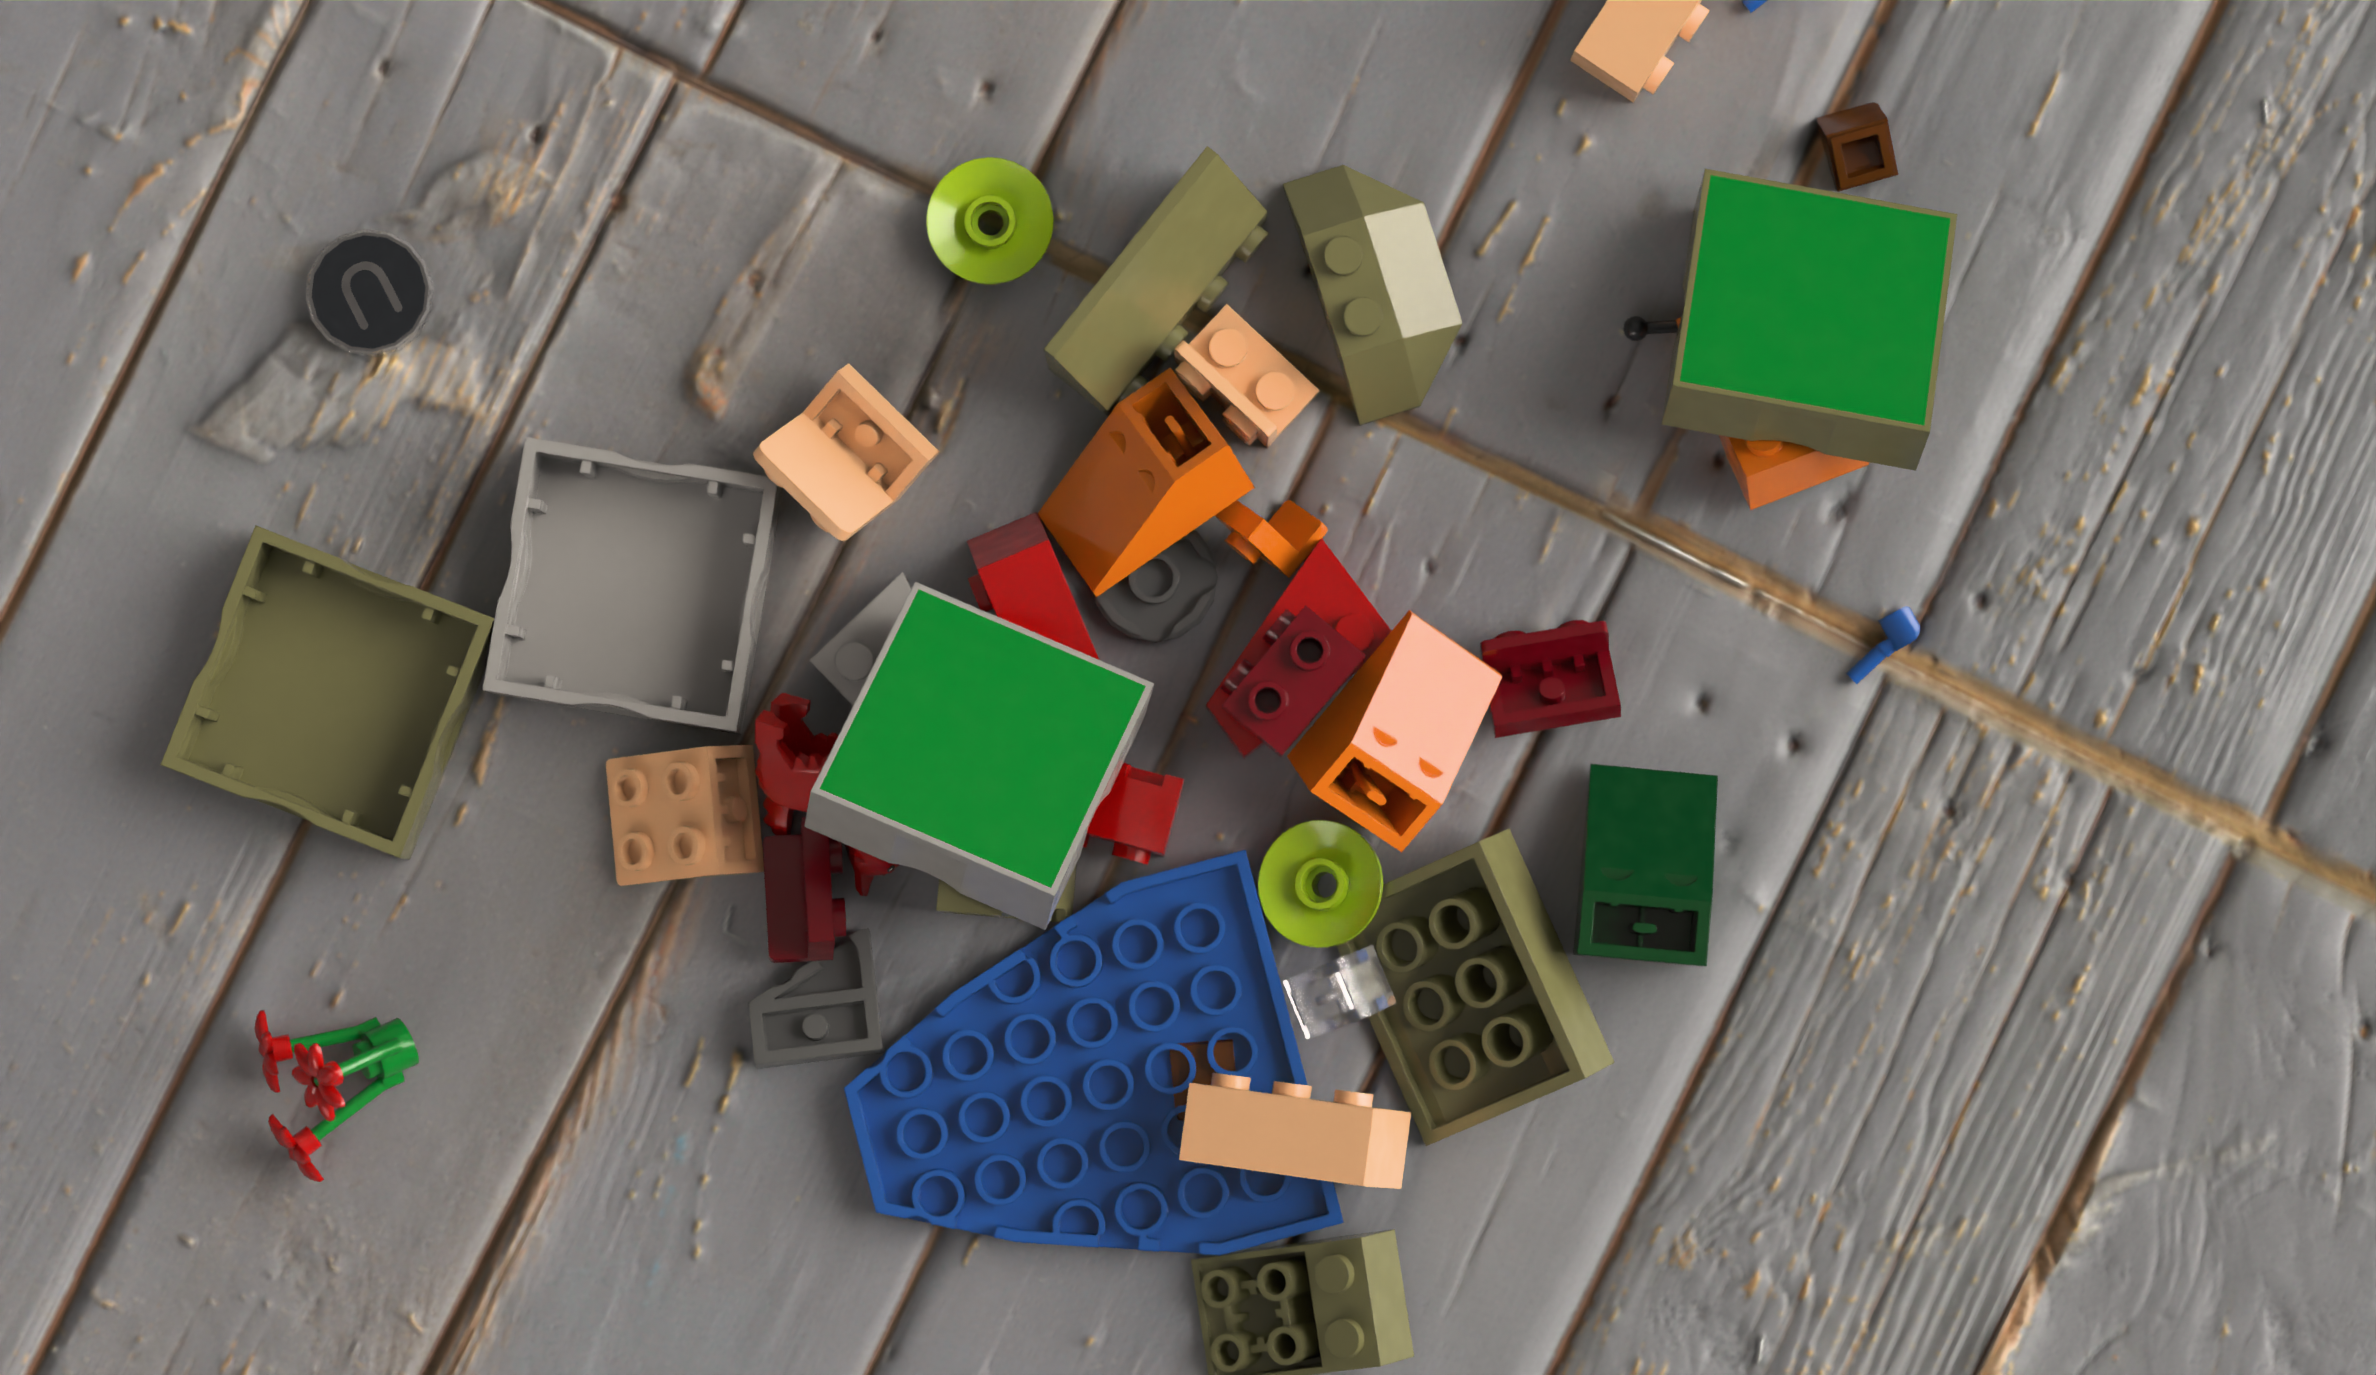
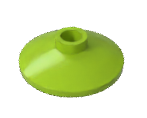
(985, 188)
(1291, 879)

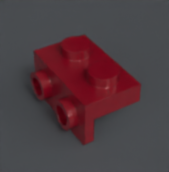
(1552, 678)
(799, 896)

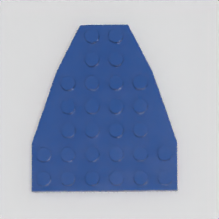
(1049, 1089)

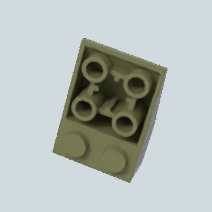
(1304, 1307)

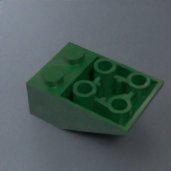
(1647, 866)

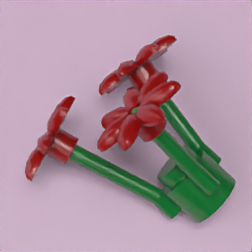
(382, 1053)

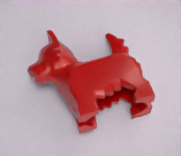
(788, 770)

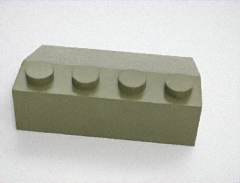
(1158, 283)
(1479, 990)

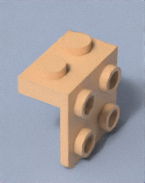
(846, 455)

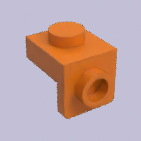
(1280, 542)

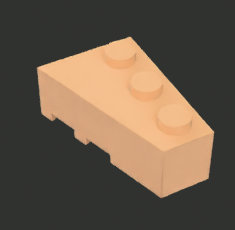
(1631, 40)
(1294, 1134)

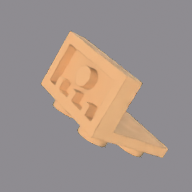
(1244, 377)
(684, 814)

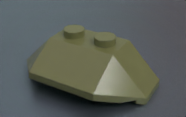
(1376, 286)

